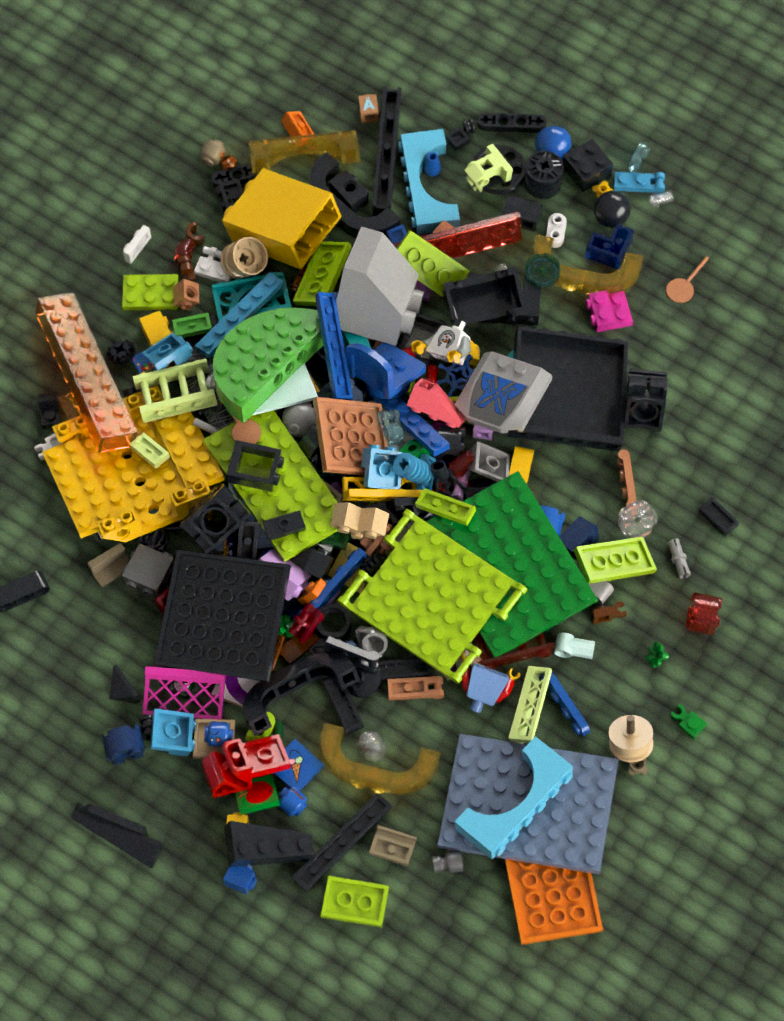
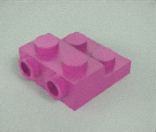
(608, 310)

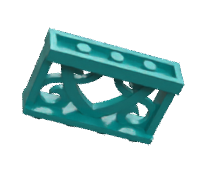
(240, 288)

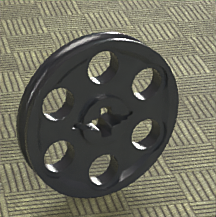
(516, 180)

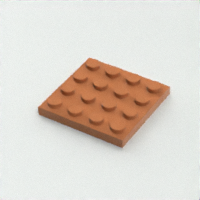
(344, 431)

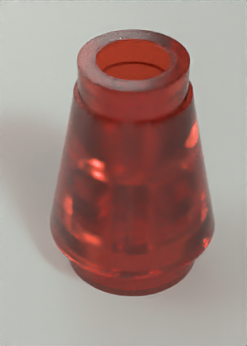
(461, 464)

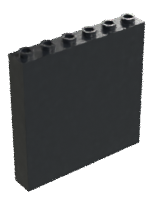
(586, 390)

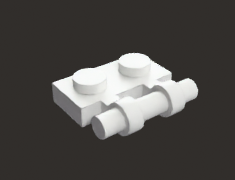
(209, 267)

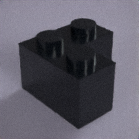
(314, 561)

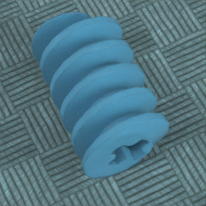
(412, 468)

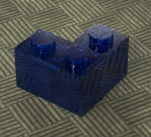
(610, 250)

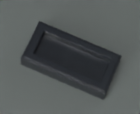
(718, 516)

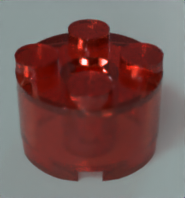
(703, 613)

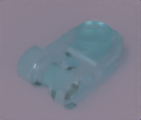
(641, 152)
(392, 432)

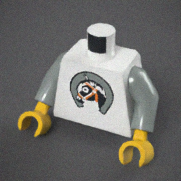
(446, 344)

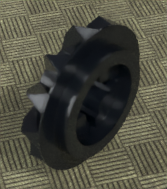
(123, 356)

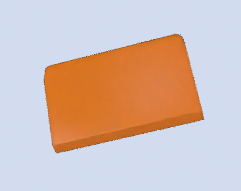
(296, 124)

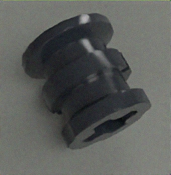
(146, 727)

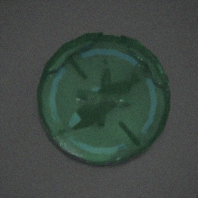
(542, 270)

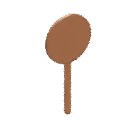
(681, 290)
(246, 432)

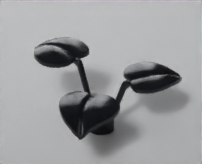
(441, 476)

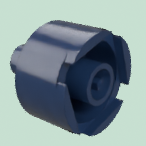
(123, 743)

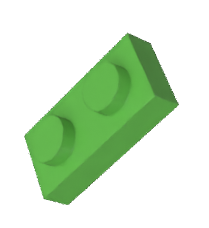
(192, 325)

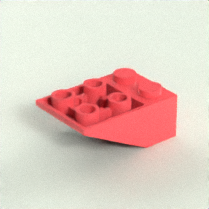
(432, 400)

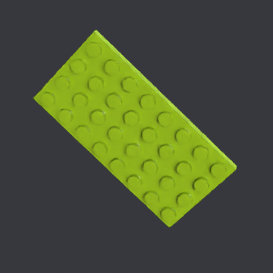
(297, 488)

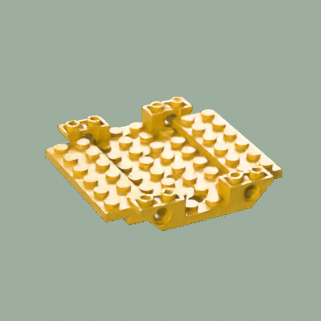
(103, 488)

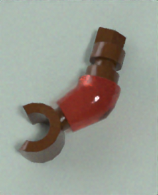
(184, 251)

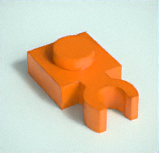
(311, 591)

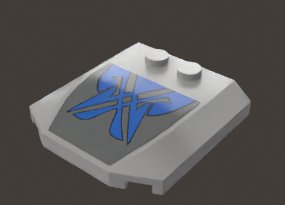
(502, 393)

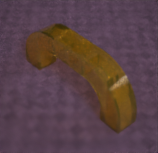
(591, 282)
(375, 778)

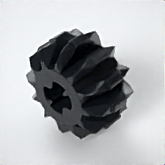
(157, 539)

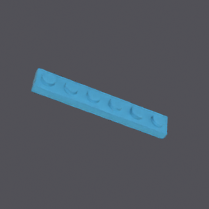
(243, 310)

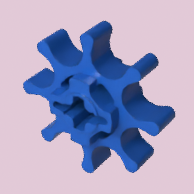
(456, 382)

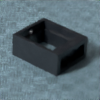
(235, 477)

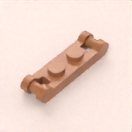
(626, 476)

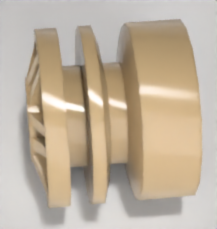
(252, 255)

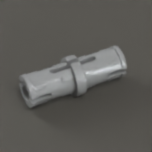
(679, 558)

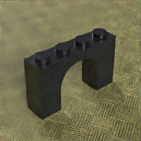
(532, 302)

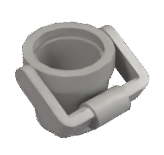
(372, 640)

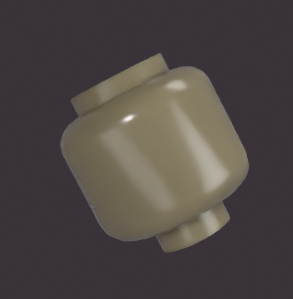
(212, 152)

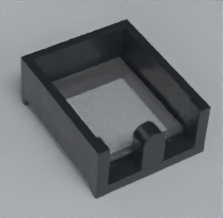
(422, 329)

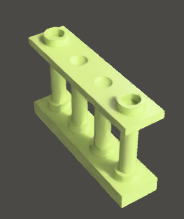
(177, 405)

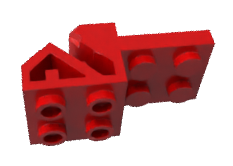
(243, 762)

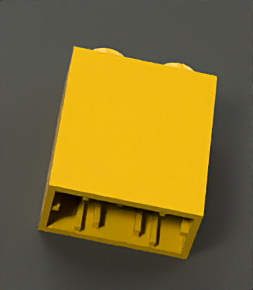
(283, 215)

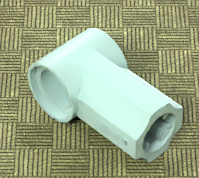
(570, 646)

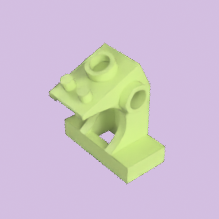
(479, 177)

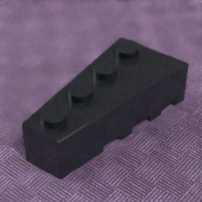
(264, 845)

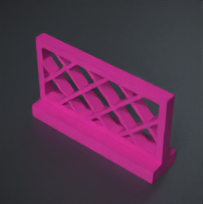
(188, 676)

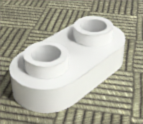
(556, 228)

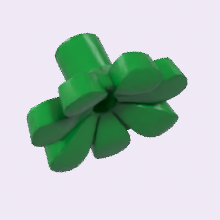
(285, 625)
(657, 655)

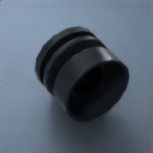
(543, 174)

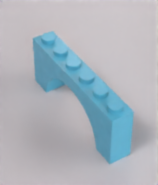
(426, 210)
(493, 832)

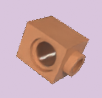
(186, 294)

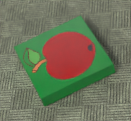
(260, 797)

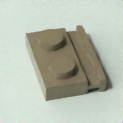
(393, 845)

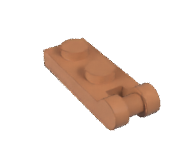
(415, 688)

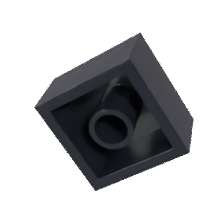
(587, 165)

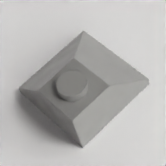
(490, 462)

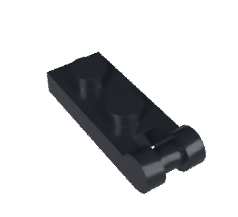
(359, 657)

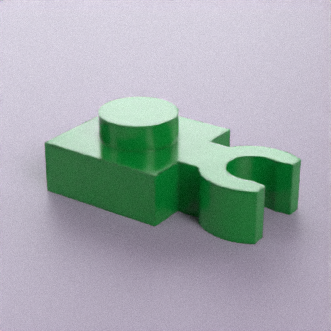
(690, 723)

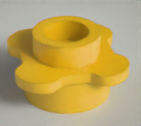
(597, 188)

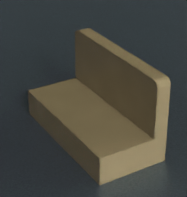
(109, 565)

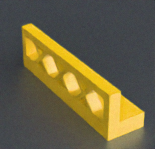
(364, 494)

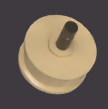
(631, 738)

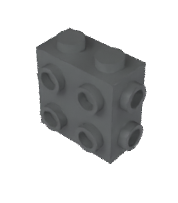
(148, 570)

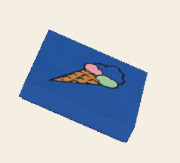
(303, 766)

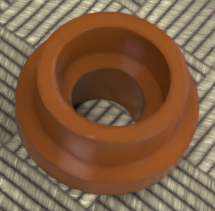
(228, 162)

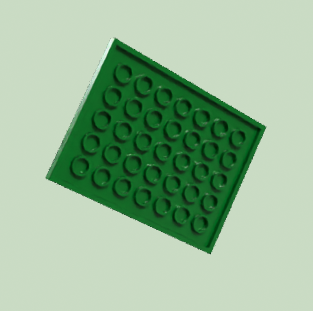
(520, 542)

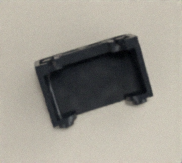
(484, 297)

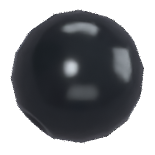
(612, 209)

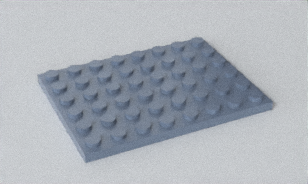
(495, 779)

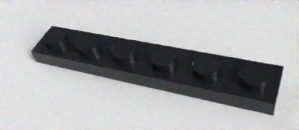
(342, 842)

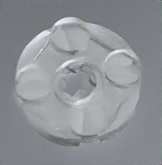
(631, 512)

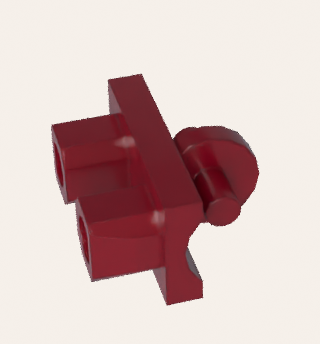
(306, 623)

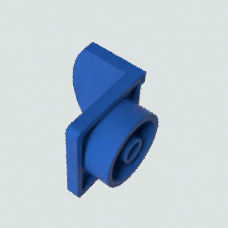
(384, 370)

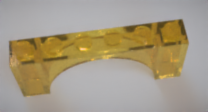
(337, 144)

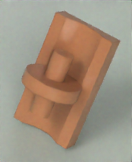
(372, 545)

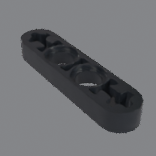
(511, 119)

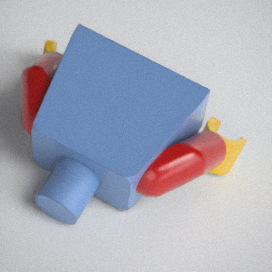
(486, 685)

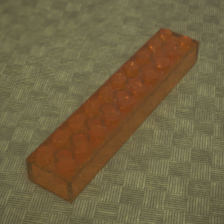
(85, 372)

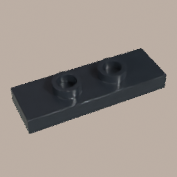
(404, 669)
(343, 706)

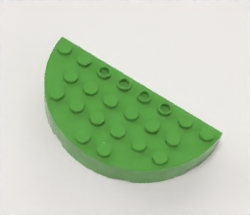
(262, 356)

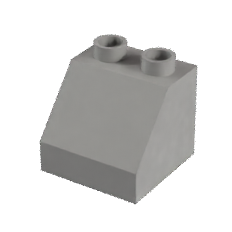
(378, 290)

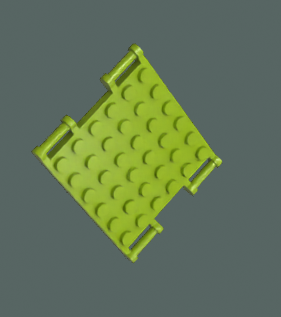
(432, 596)

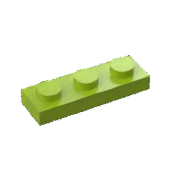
(445, 506)

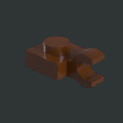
(604, 614)

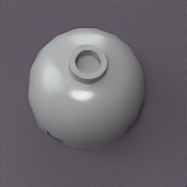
(299, 419)

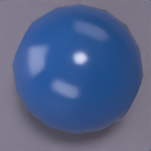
(554, 140)

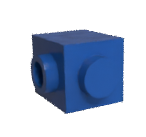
(240, 878)

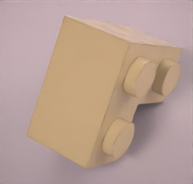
(359, 521)

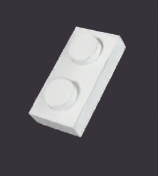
(138, 242)

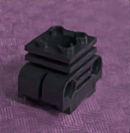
(645, 399)
(212, 533)

